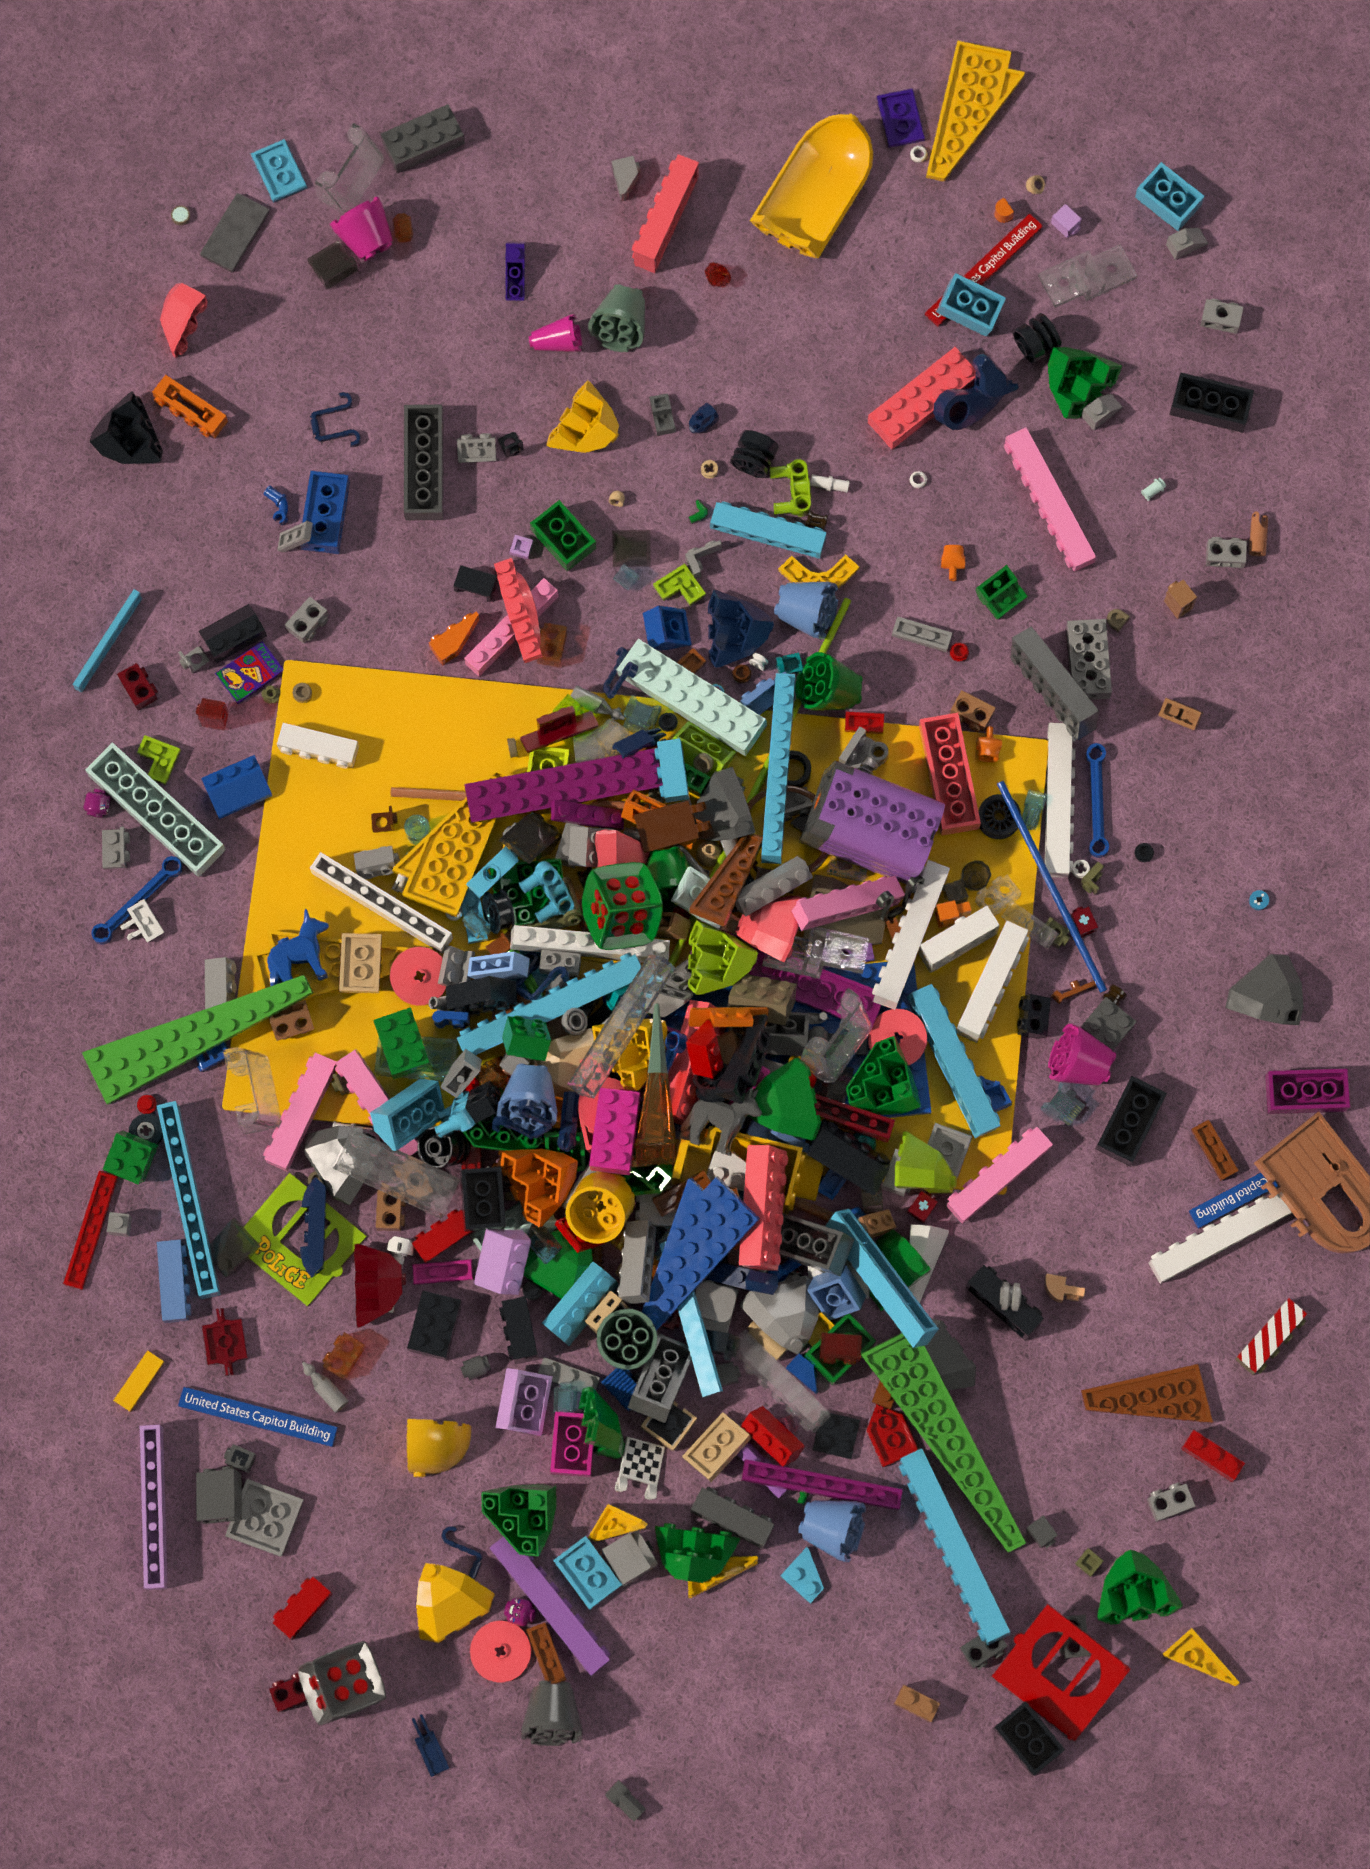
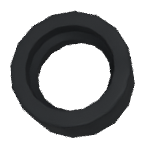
(807, 766)

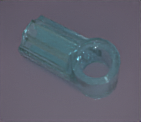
(1033, 806)

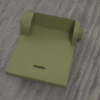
(562, 921)

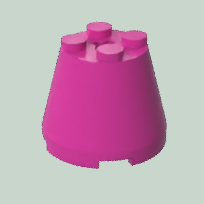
(364, 229)
(1080, 1058)

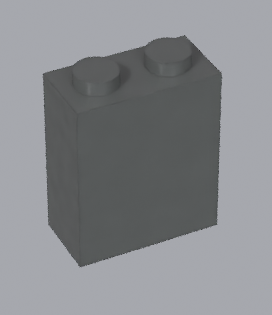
(218, 1495)

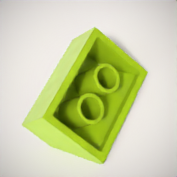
(698, 741)

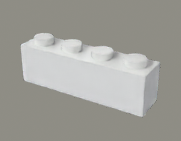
(317, 745)

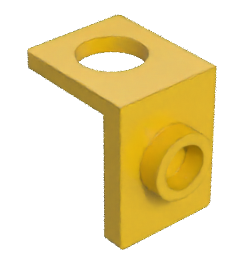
(822, 1326)

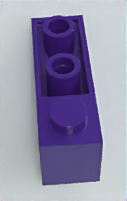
(515, 271)

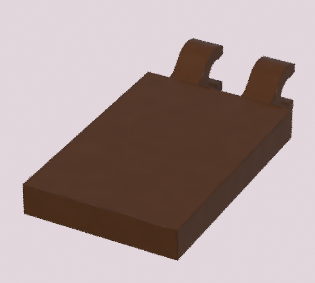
(670, 825)

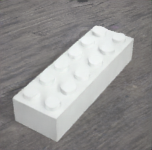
(993, 978)

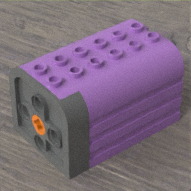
(872, 822)

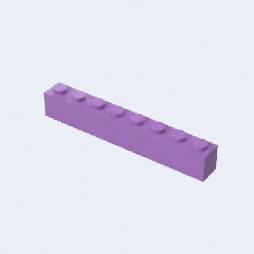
(552, 1607)

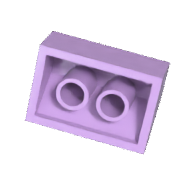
(502, 1260)
(524, 1401)

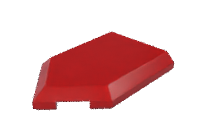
(890, 1435)

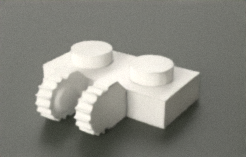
(145, 921)

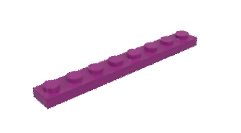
(821, 1484)

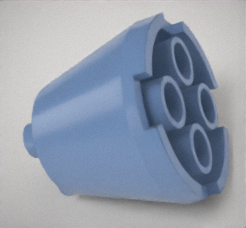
(808, 606)
(532, 1084)
(834, 1526)

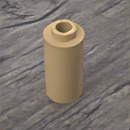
(767, 1342)

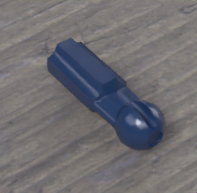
(569, 1121)

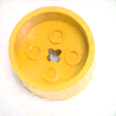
(591, 1218)

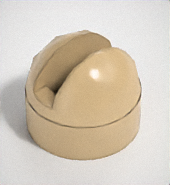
(619, 496)

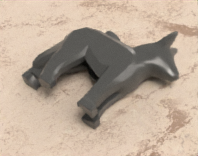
(723, 1116)

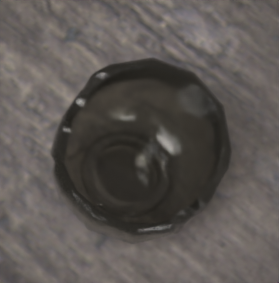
(975, 875)

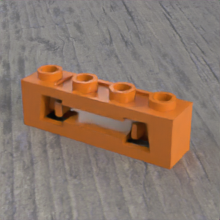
(209, 426)
(632, 807)

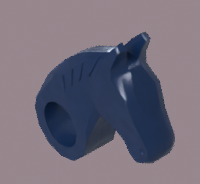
(975, 402)

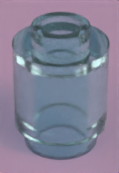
(476, 924)

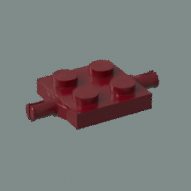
(224, 1342)

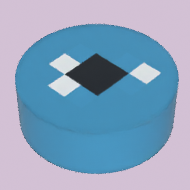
(1259, 900)

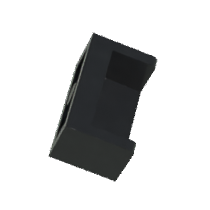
(475, 582)

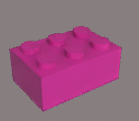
(569, 1451)

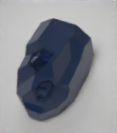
(703, 419)

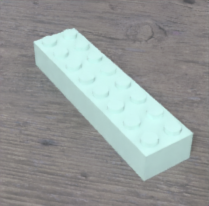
(694, 698)
(155, 809)

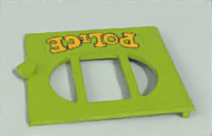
(284, 1264)

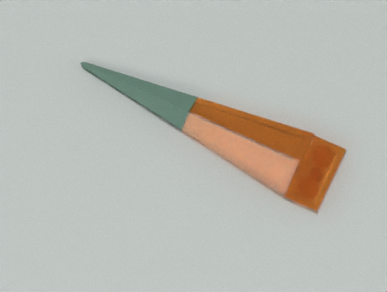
(656, 1130)

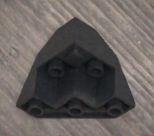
(127, 434)

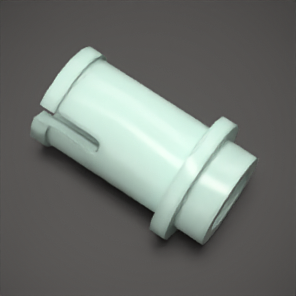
(1154, 488)

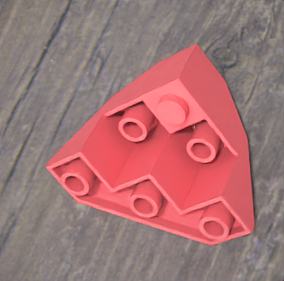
(180, 314)
(618, 848)
(771, 927)

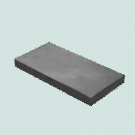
(234, 232)

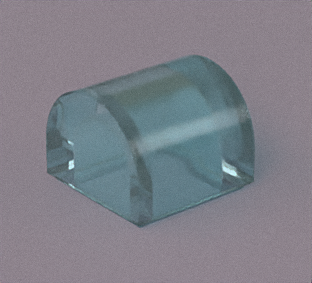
(626, 577)

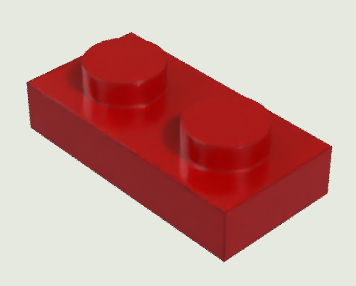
(871, 722)

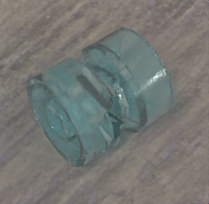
(416, 828)

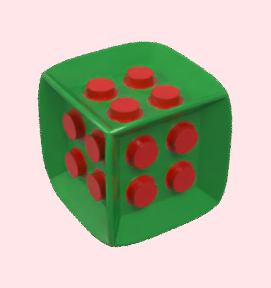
(622, 905)

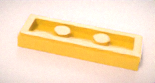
(138, 1381)

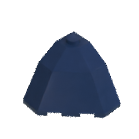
(736, 628)

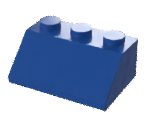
(236, 786)

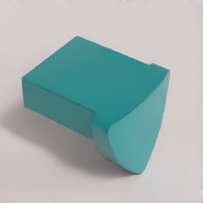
(790, 663)
(613, 997)

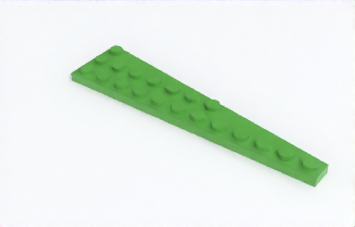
(147, 1055)
(922, 1396)

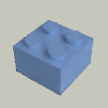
(836, 1294)

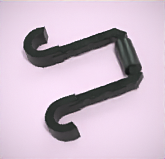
(887, 899)

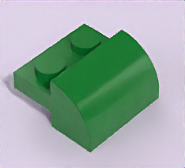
(1000, 592)

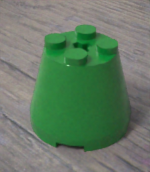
(827, 684)
(667, 869)

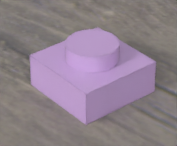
(521, 547)

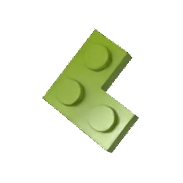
(680, 580)
(163, 756)

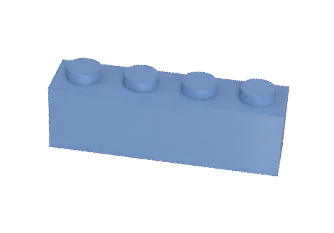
(172, 1281)

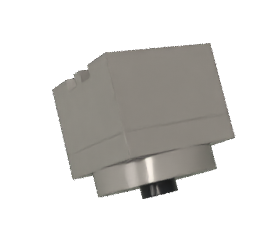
(630, 1557)

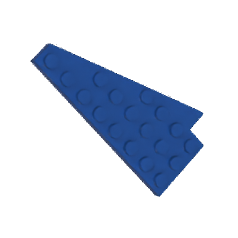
(700, 1237)

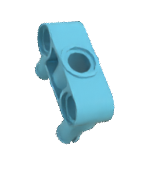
(501, 863)
(554, 889)
(455, 1116)

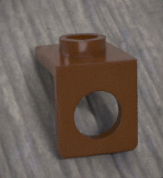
(391, 818)

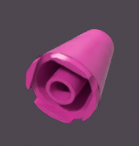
(558, 336)

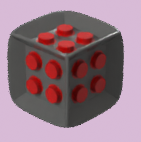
(342, 1683)

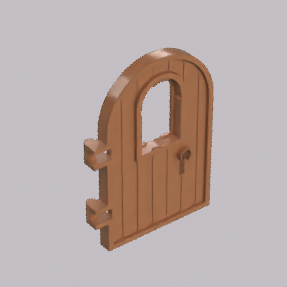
(1307, 1176)

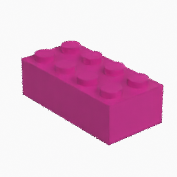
(614, 1131)

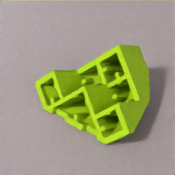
(717, 959)
(922, 1167)

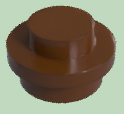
(741, 673)

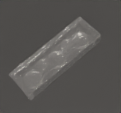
(1036, 928)

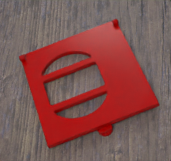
(1057, 1706)

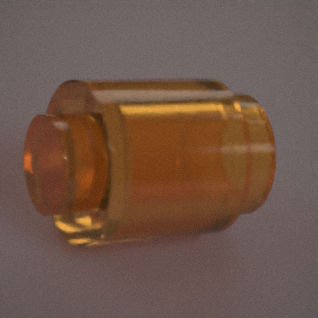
(403, 227)

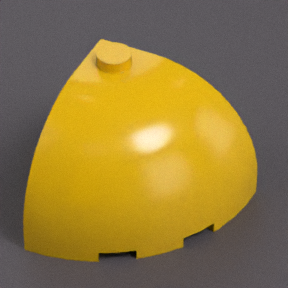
(435, 1446)

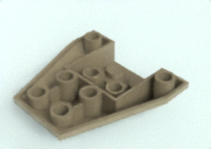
(865, 925)

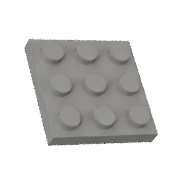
(266, 1518)

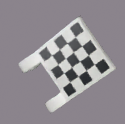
(642, 1464)

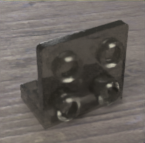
(332, 264)

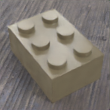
(765, 992)

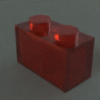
(212, 714)
(841, 1348)

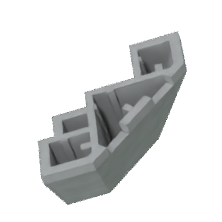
(785, 1315)

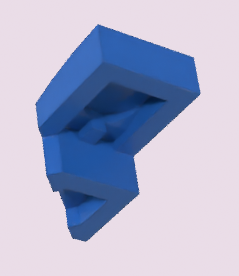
(997, 1094)
(804, 1371)

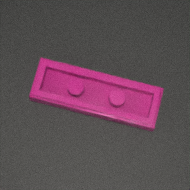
(442, 1272)

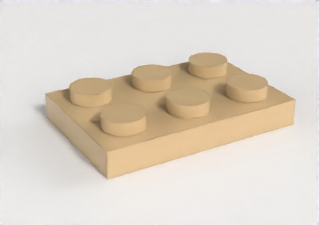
(360, 963)
(717, 1447)

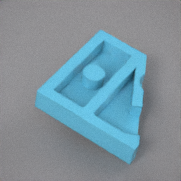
(804, 1576)

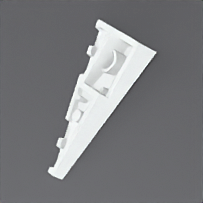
(928, 1243)

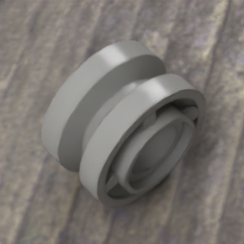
(1010, 1296)

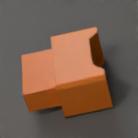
(949, 912)

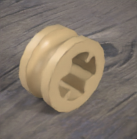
(708, 463)

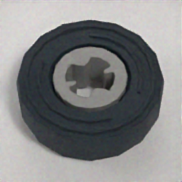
(151, 1122)

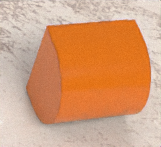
(1003, 211)

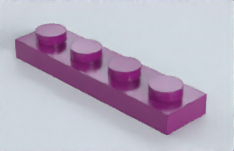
(586, 815)

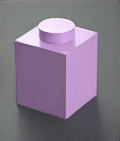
(1066, 221)

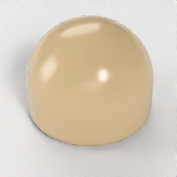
(1030, 184)

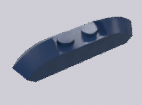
(313, 1254)
(744, 1278)

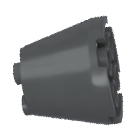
(552, 1715)

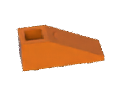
(452, 641)

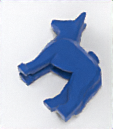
(297, 950)

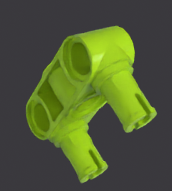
(799, 488)

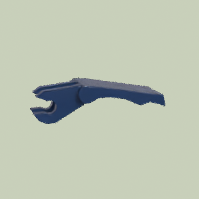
(638, 741)
(430, 1749)

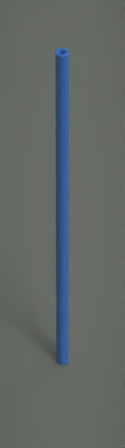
(1051, 886)

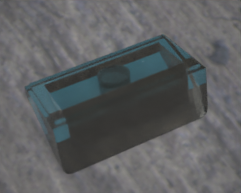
(543, 1243)

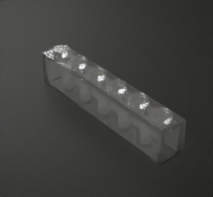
(780, 1383)

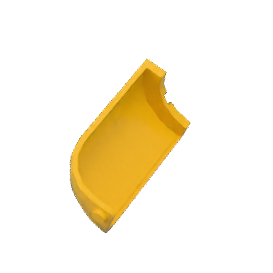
(808, 198)

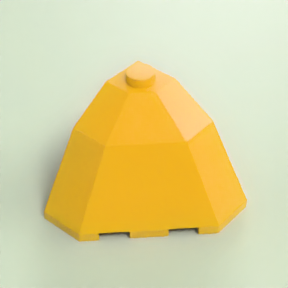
(587, 424)
(634, 1060)
(448, 1601)

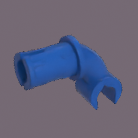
(280, 501)

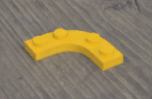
(838, 574)

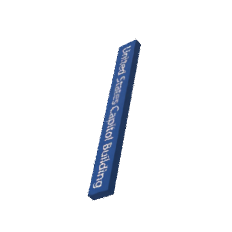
(1229, 1200)
(257, 1416)

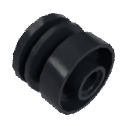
(1036, 338)
(754, 453)
(443, 1151)

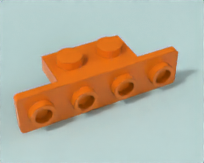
(725, 1016)

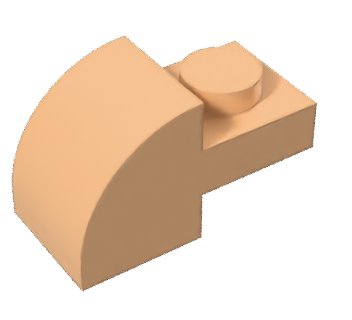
(1057, 1289)

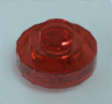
(717, 275)

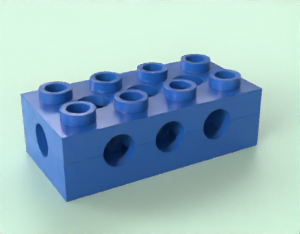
(333, 521)

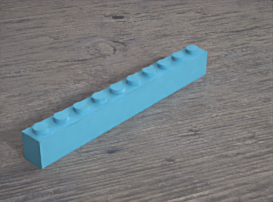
(778, 768)
(554, 1004)
(188, 1200)
(954, 1546)

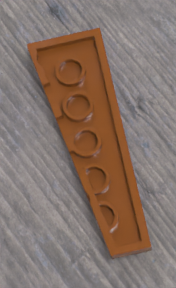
(724, 887)

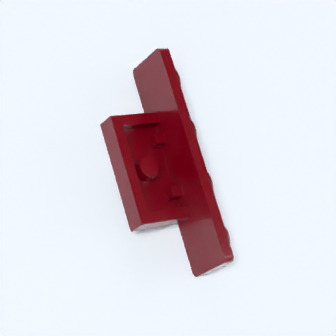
(558, 727)

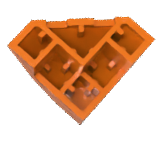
(539, 1180)

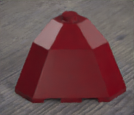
(377, 1283)

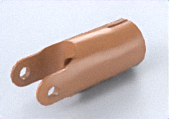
(1258, 535)

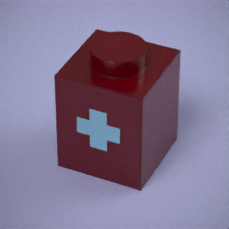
(1084, 921)
(923, 1206)

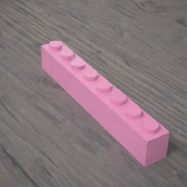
(1049, 499)

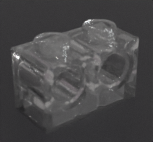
(1001, 900)

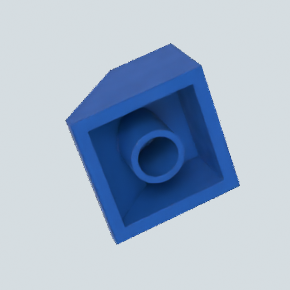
(667, 628)

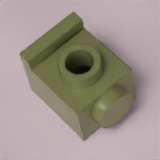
(1061, 939)

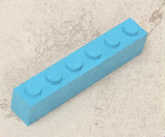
(768, 529)

